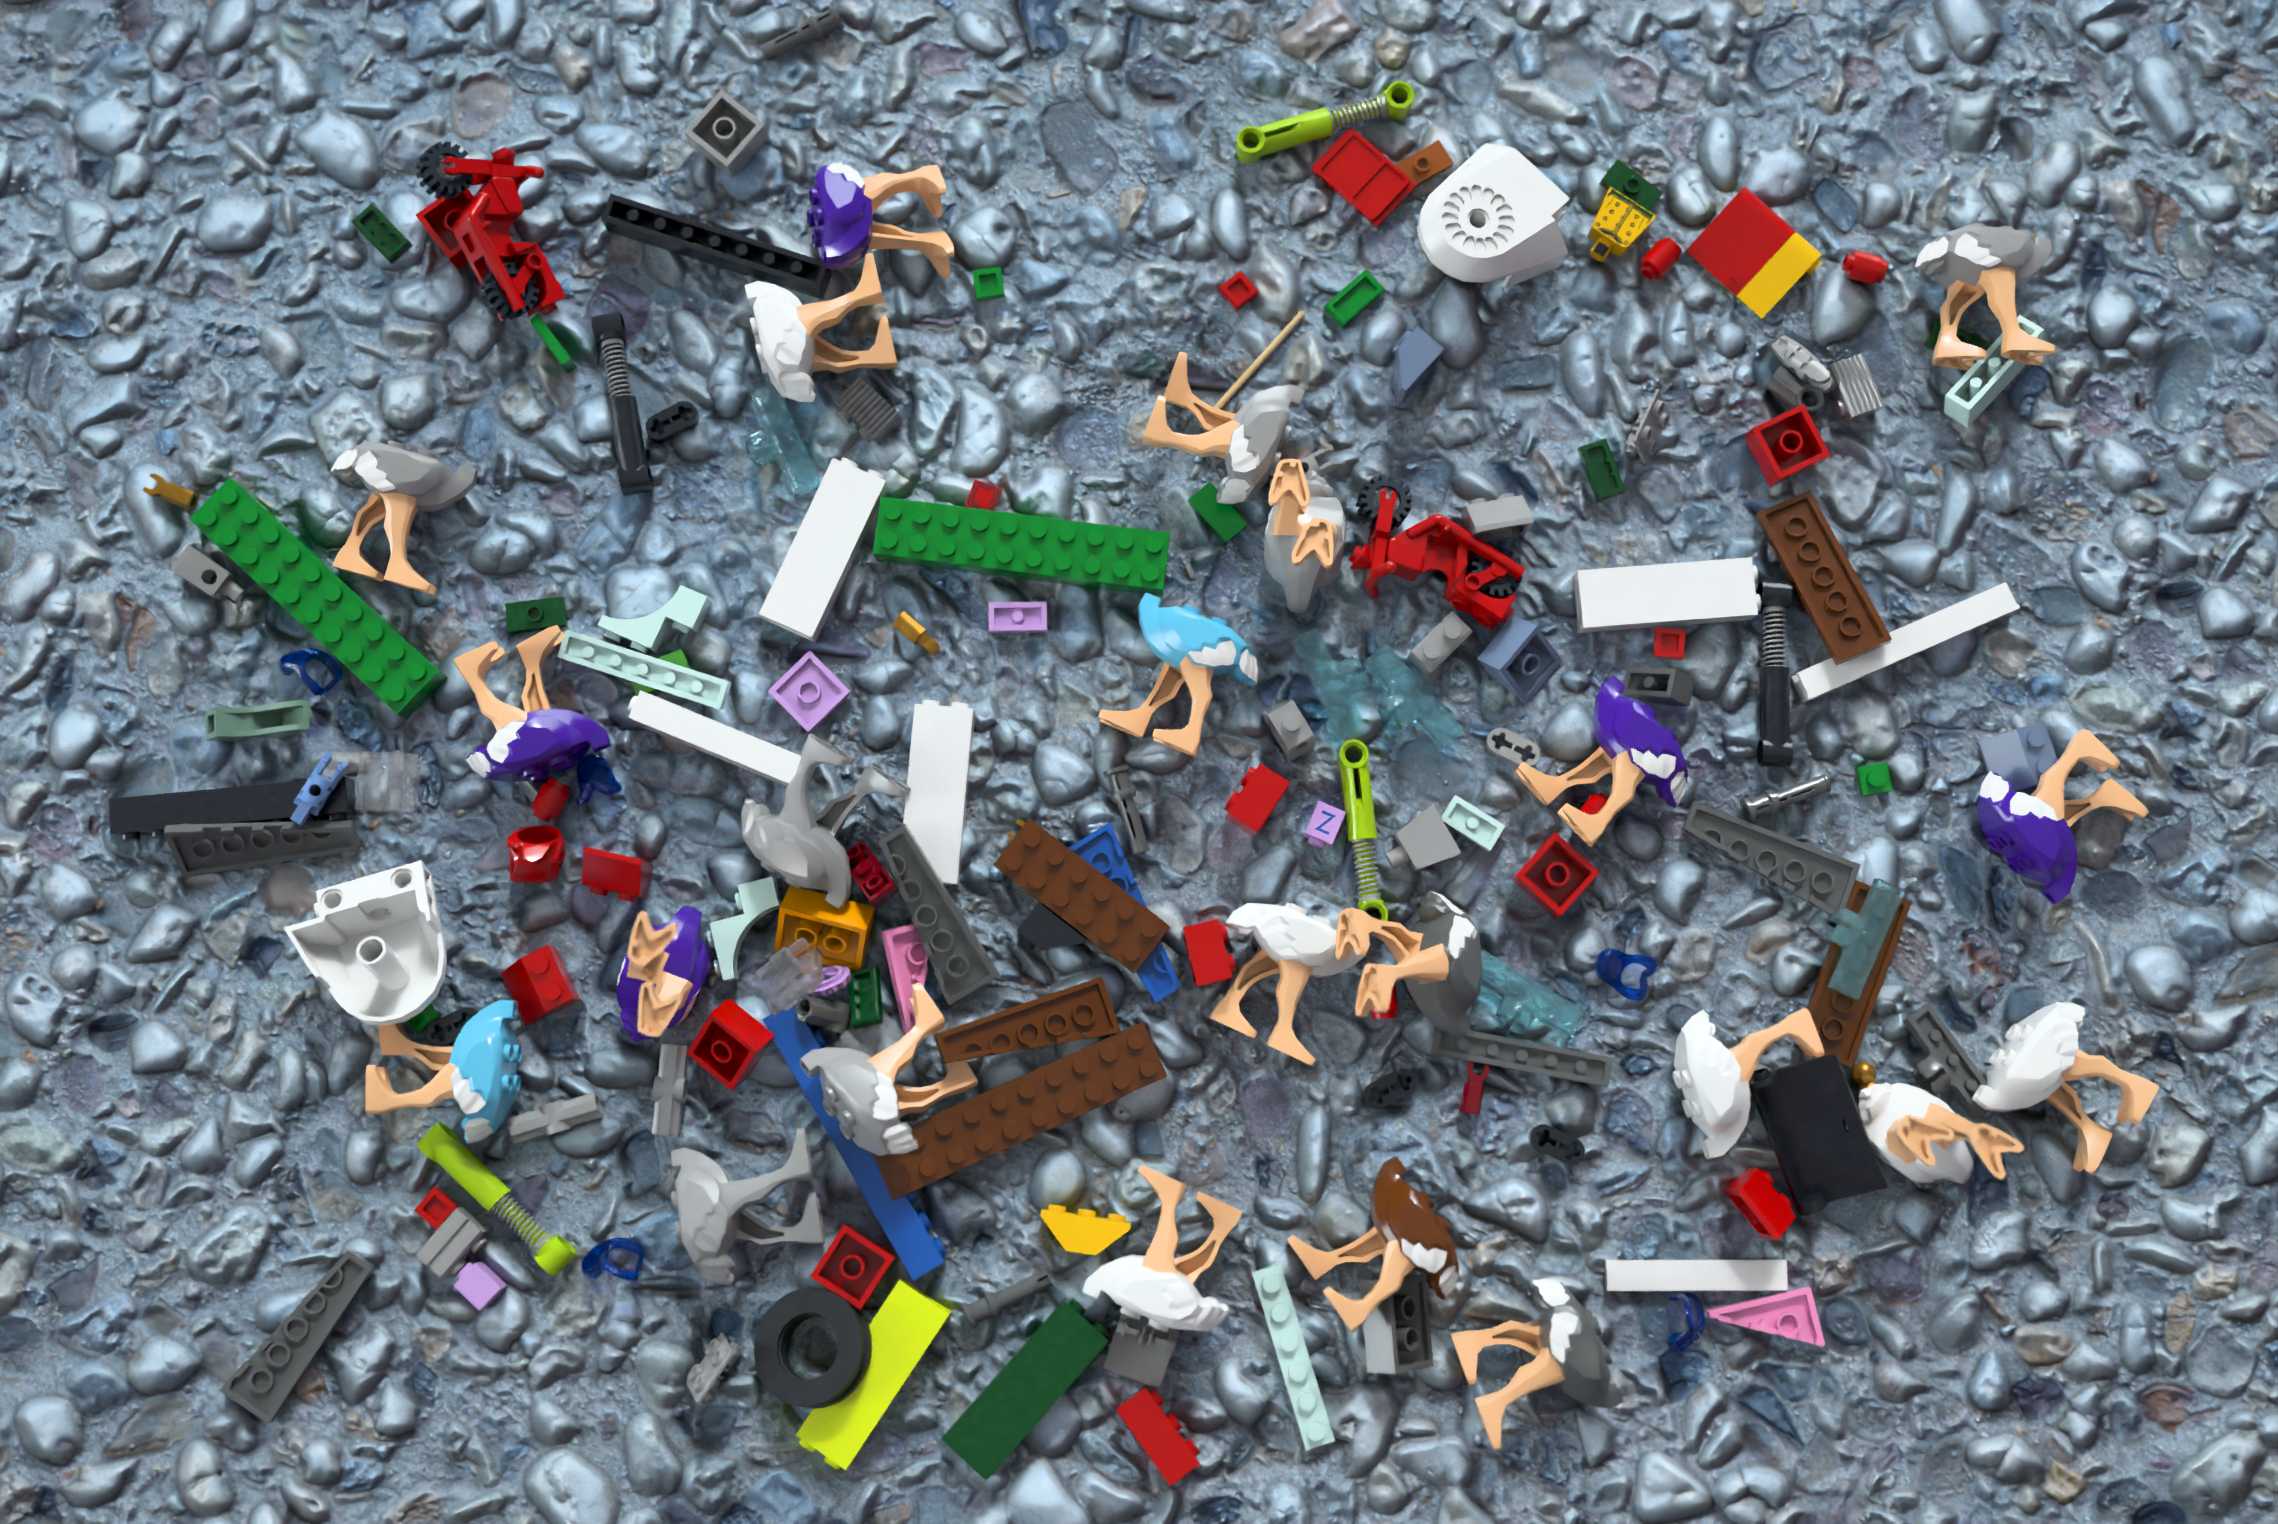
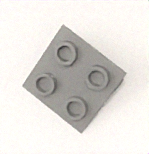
(1650, 421)
(1140, 1350)
(703, 1376)

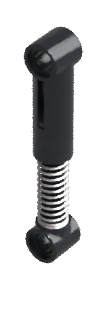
(633, 468)
(1774, 744)

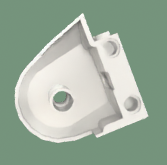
(1494, 220)
(379, 946)

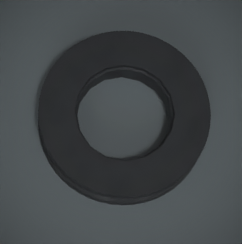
(773, 1344)

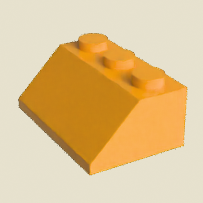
(836, 932)

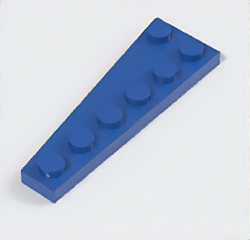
(1105, 855)

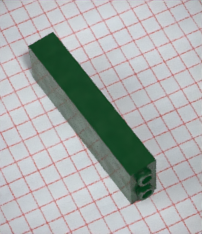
(1026, 1387)

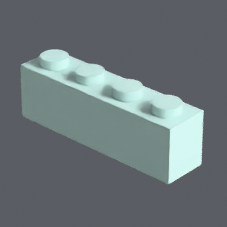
(1985, 380)

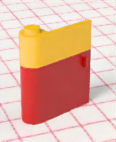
(1754, 252)

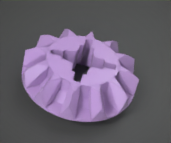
(833, 979)

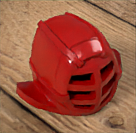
(535, 854)

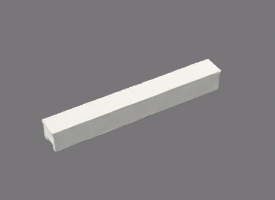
(1908, 642)

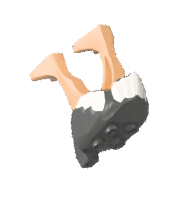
(1435, 958)
(1564, 1350)

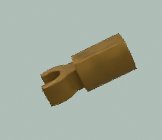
(173, 493)
(915, 633)

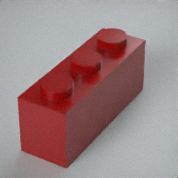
(1159, 1434)

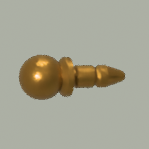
(1864, 1075)

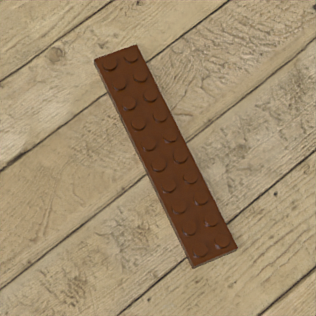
(1023, 1109)

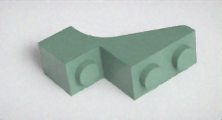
(261, 721)

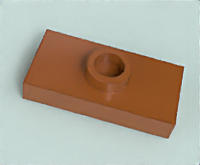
(1426, 163)

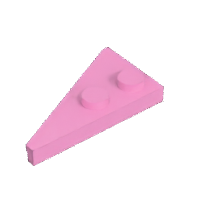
(906, 965)
(1782, 1314)

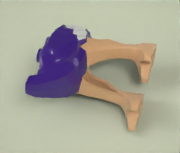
(844, 211)
(529, 740)
(1630, 749)
(2036, 829)
(662, 973)

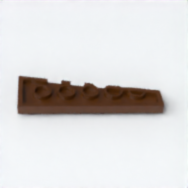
(1050, 1020)

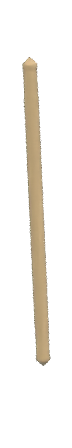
(1265, 354)

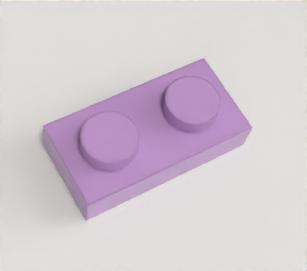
(1017, 617)

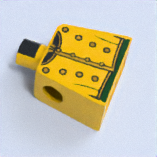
(1617, 225)

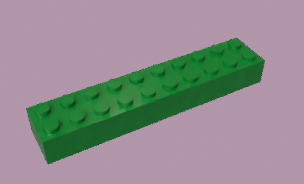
(1021, 546)
(318, 598)

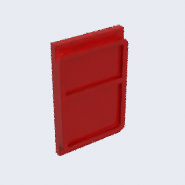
(1363, 177)

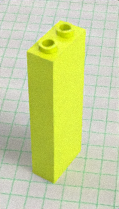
(899, 1339)

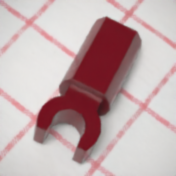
(1473, 1090)

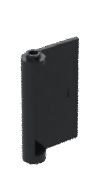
(1805, 1124)

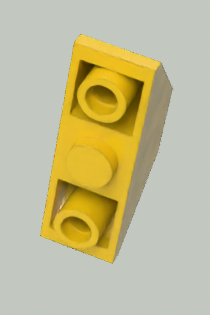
(1083, 1230)

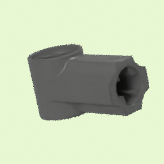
(1792, 389)
(828, 1014)

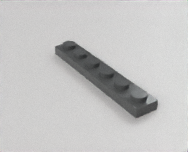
(1524, 1056)

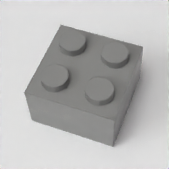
(726, 134)

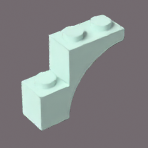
(646, 633)
(727, 935)

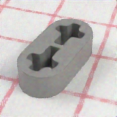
(1514, 741)

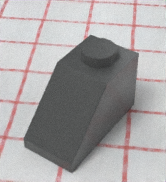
(1659, 686)

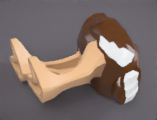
(1405, 1235)

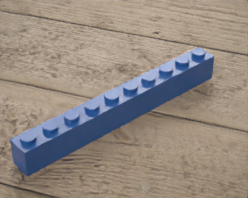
(899, 1217)

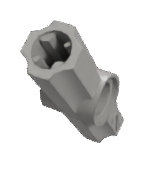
(670, 1089)
(555, 1117)

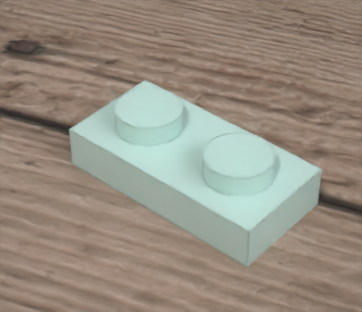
(1472, 823)

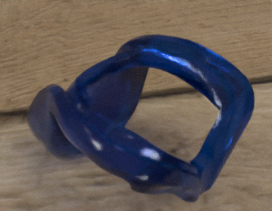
(296, 661)
(595, 774)
(1612, 962)
(597, 1259)
(1682, 1340)

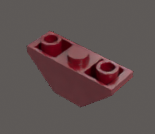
(871, 875)

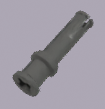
(813, 29)
(1122, 795)
(1770, 803)
(992, 1303)

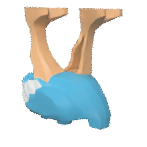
(1191, 654)
(475, 1071)

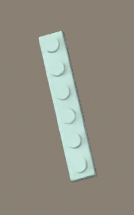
(644, 669)
(1293, 1356)

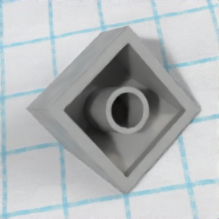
(1497, 518)

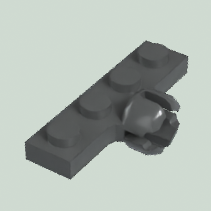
(1944, 1060)

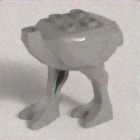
(806, 844)
(715, 1212)

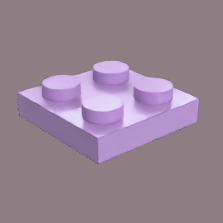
(809, 691)

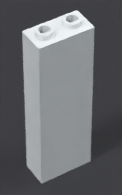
(824, 549)
(1666, 595)
(713, 738)
(940, 783)

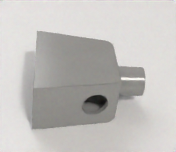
(200, 571)
(1290, 729)
(1423, 842)

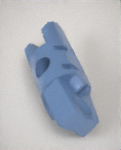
(307, 800)

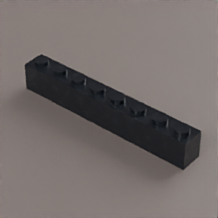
(716, 246)
(242, 804)

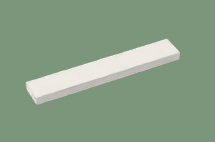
(1696, 1275)

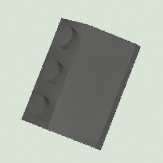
(1398, 1328)

